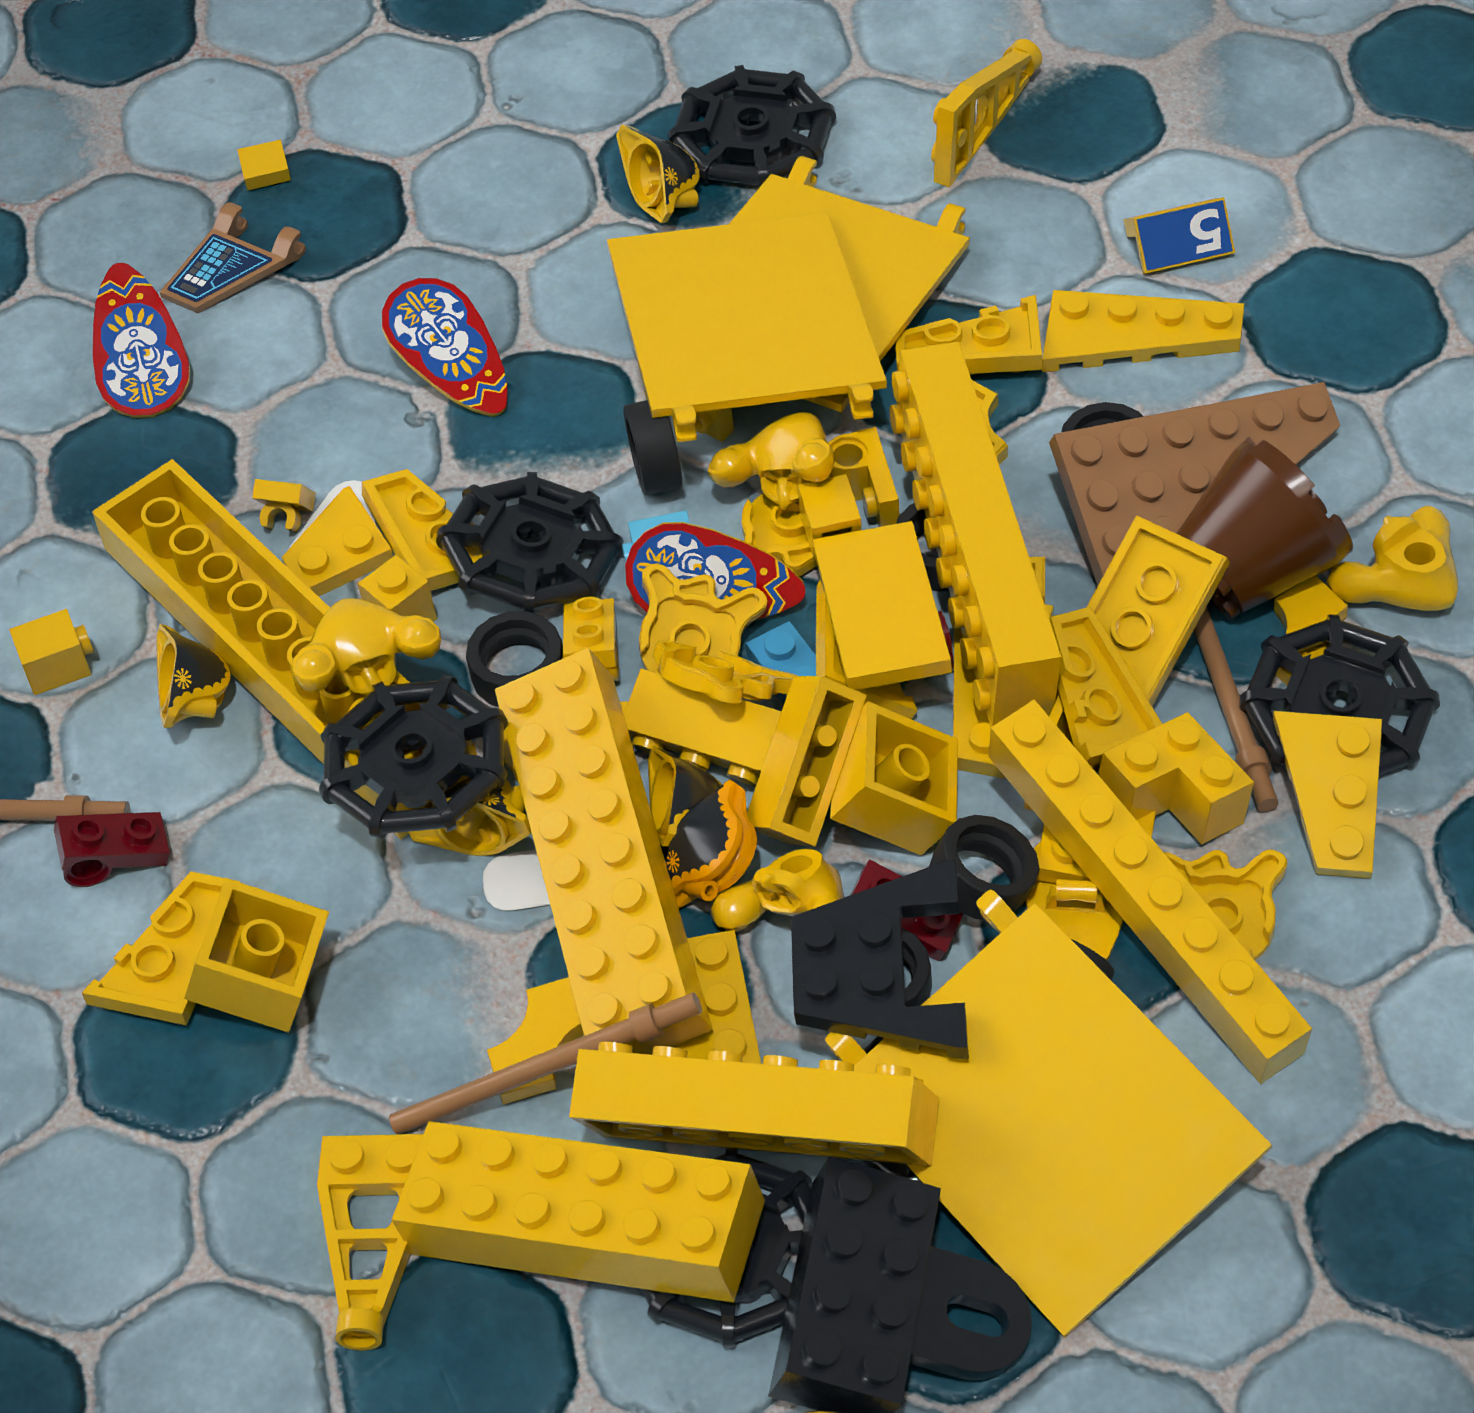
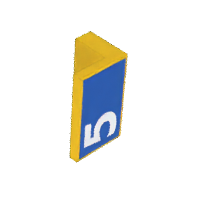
(1181, 234)

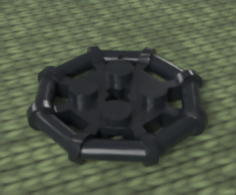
(759, 98)
(544, 512)
(1342, 671)
(420, 778)
(763, 1267)

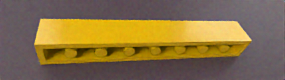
(1149, 892)

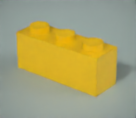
(700, 727)
(805, 759)

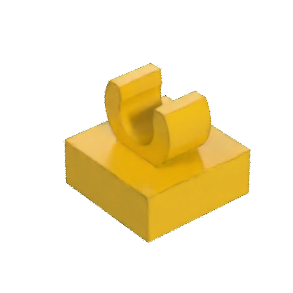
(282, 497)

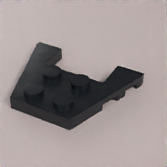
(853, 964)

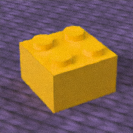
(897, 780)
(256, 955)

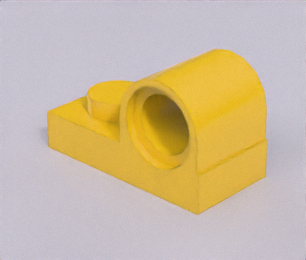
(864, 462)

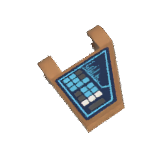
(227, 264)

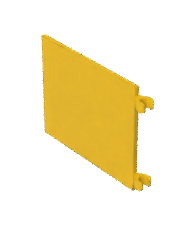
(888, 255)
(744, 318)
(1071, 1125)

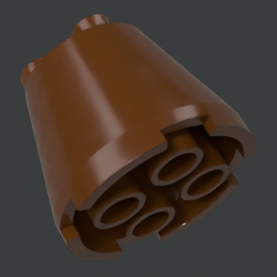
(1266, 525)

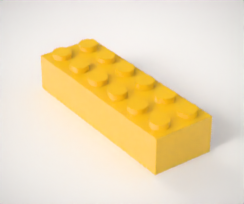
(755, 1104)
(580, 1210)

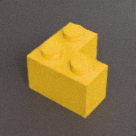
(1179, 771)

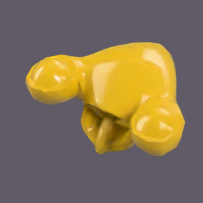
(781, 455)
(1410, 567)
(361, 646)
(785, 887)

